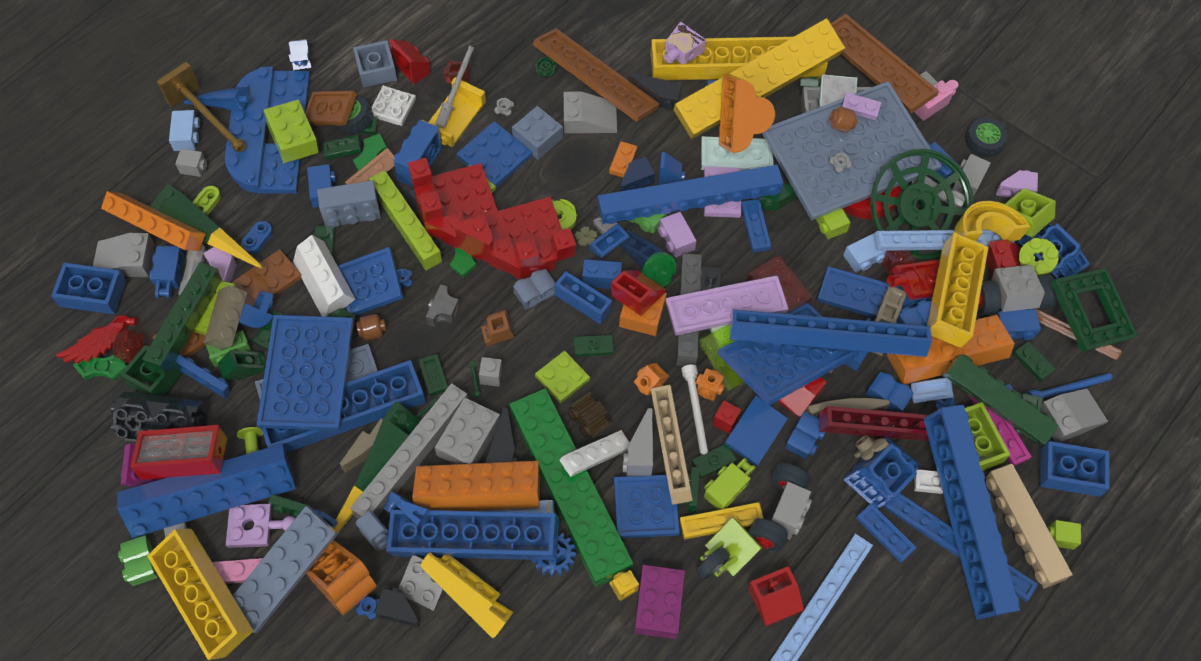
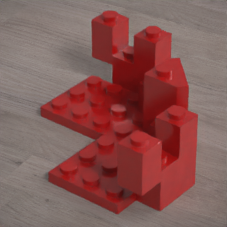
(464, 215)

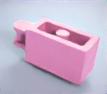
(946, 91)

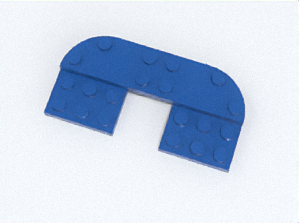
(260, 164)

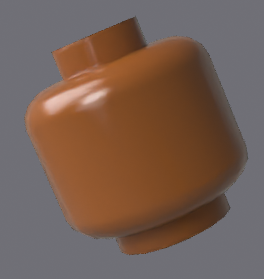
(843, 119)
(371, 327)

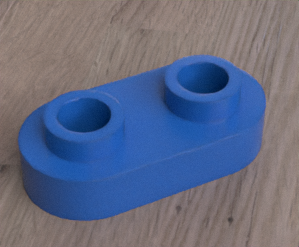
(258, 237)

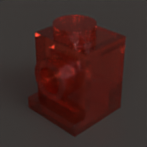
(452, 71)

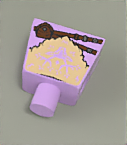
(683, 45)

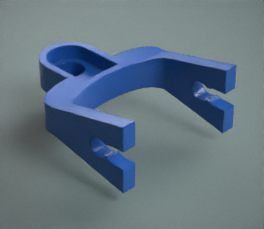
(406, 506)

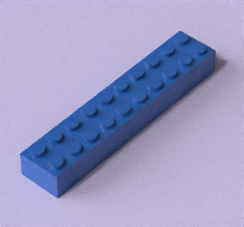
(971, 513)

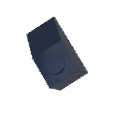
(638, 175)

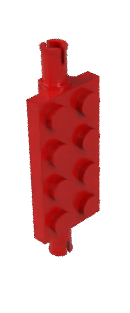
(915, 278)

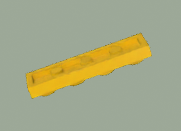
(714, 521)

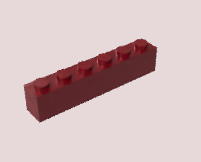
(873, 423)

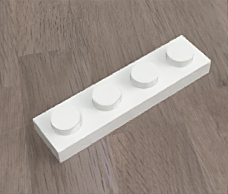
(595, 453)

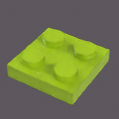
(562, 377)

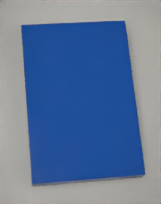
(755, 430)

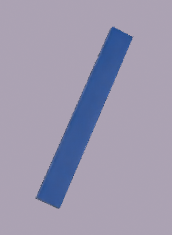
(944, 536)

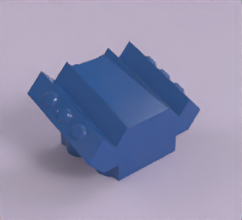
(1070, 257)
(882, 475)

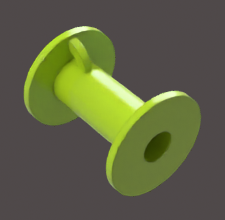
(250, 435)

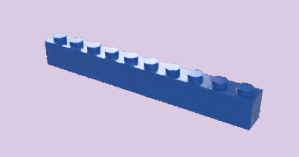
(689, 194)
(830, 333)

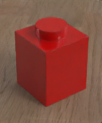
(726, 417)

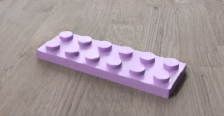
(715, 306)

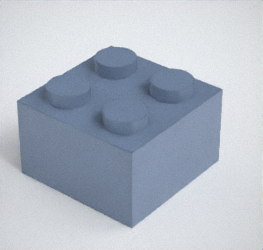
(375, 63)
(538, 132)

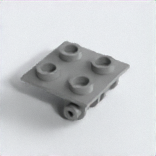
(419, 585)

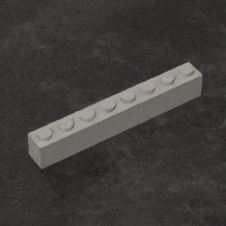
(409, 454)

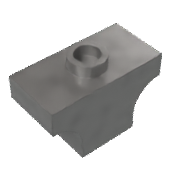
(442, 307)

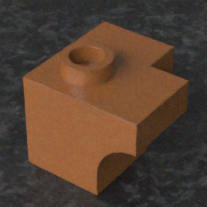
(498, 328)

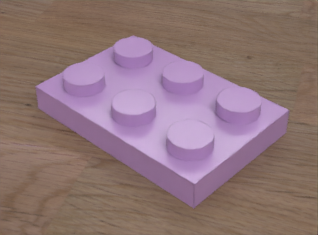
(728, 209)

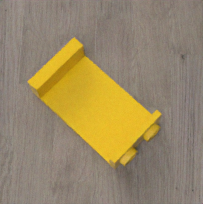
(466, 106)

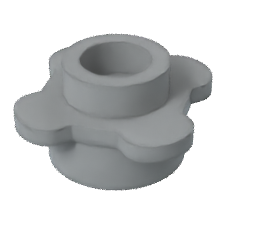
(504, 102)
(840, 157)

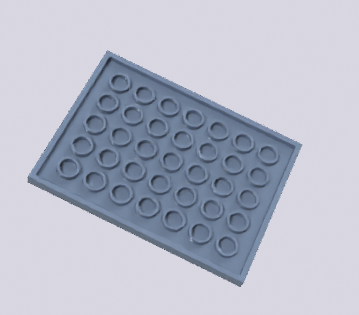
(808, 142)

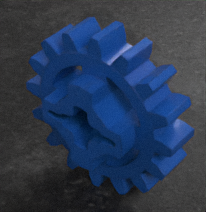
(562, 555)

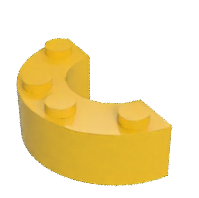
(992, 217)

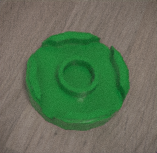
(660, 268)

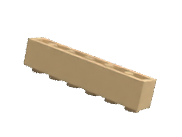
(671, 445)
(1028, 526)

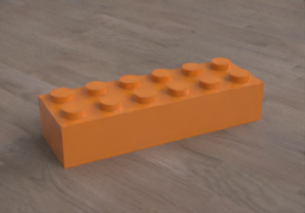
(988, 344)
(478, 486)

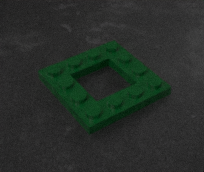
(1088, 339)

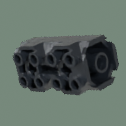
(152, 412)

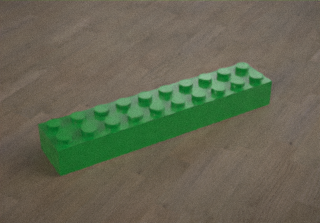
(574, 495)

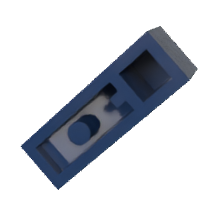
(639, 248)

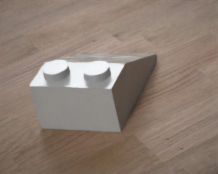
(588, 114)
(128, 253)
(1074, 414)
(639, 457)

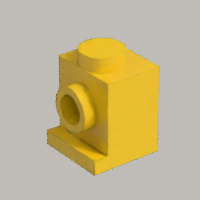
(624, 584)

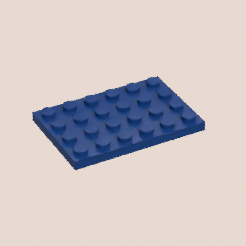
(781, 368)
(305, 373)

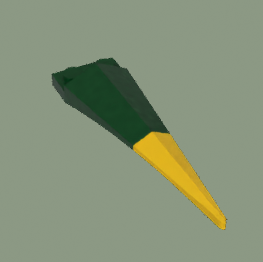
(182, 209)
(393, 431)

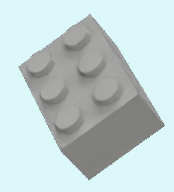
(467, 434)

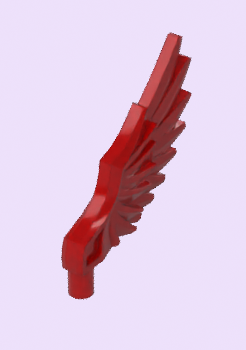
(97, 341)

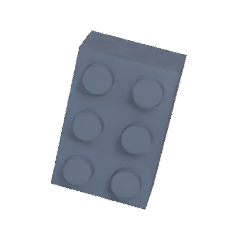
(349, 203)

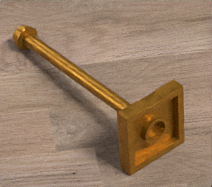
(180, 85)

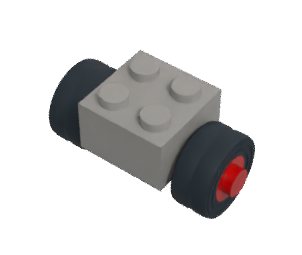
(1016, 290)
(789, 511)

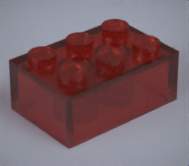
(793, 289)

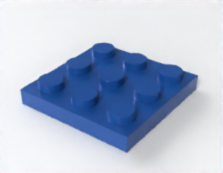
(497, 151)
(372, 281)
(644, 507)

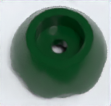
(545, 67)

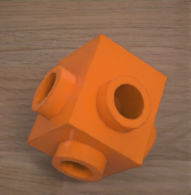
(650, 377)
(710, 384)

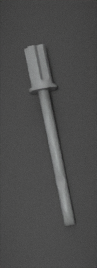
(446, 108)

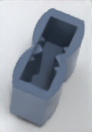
(534, 289)
(373, 530)

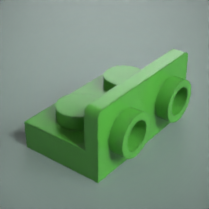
(239, 343)

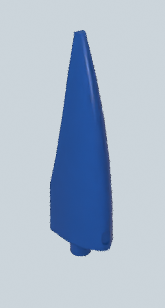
(227, 98)

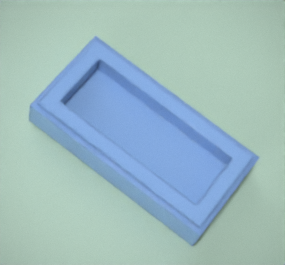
(932, 390)

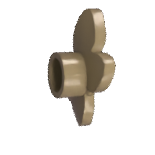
(867, 447)

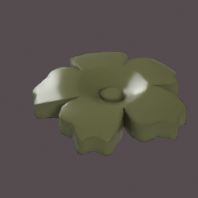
(585, 237)

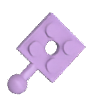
(260, 533)

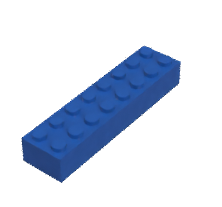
(364, 402)
(192, 497)
(475, 535)

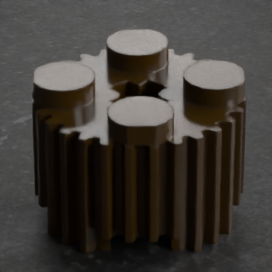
(589, 416)

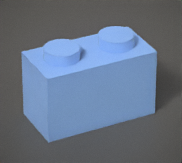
(184, 130)
(863, 253)

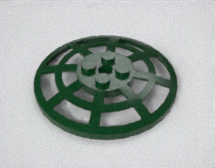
(923, 192)

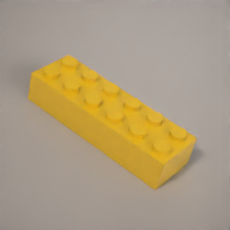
(957, 290)
(200, 593)

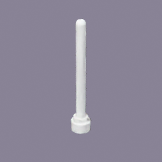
(690, 374)

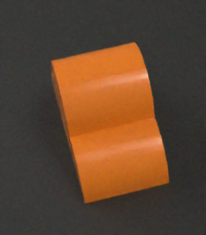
(742, 114)
(341, 577)

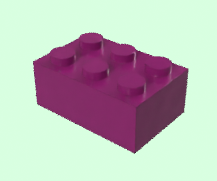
(659, 602)

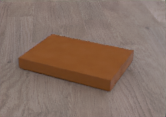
(330, 107)

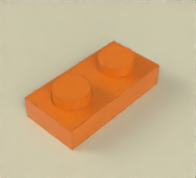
(624, 155)

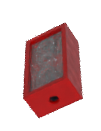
(179, 452)

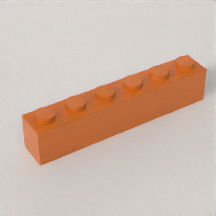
(153, 221)

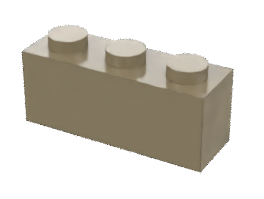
(225, 317)

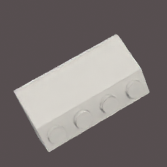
(322, 276)

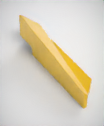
(468, 592)

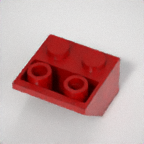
(636, 291)
(776, 596)

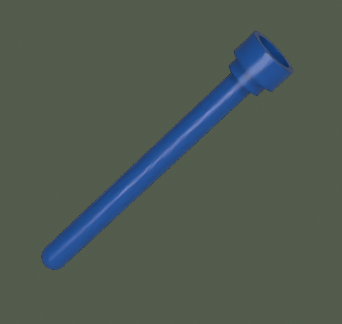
(1071, 387)

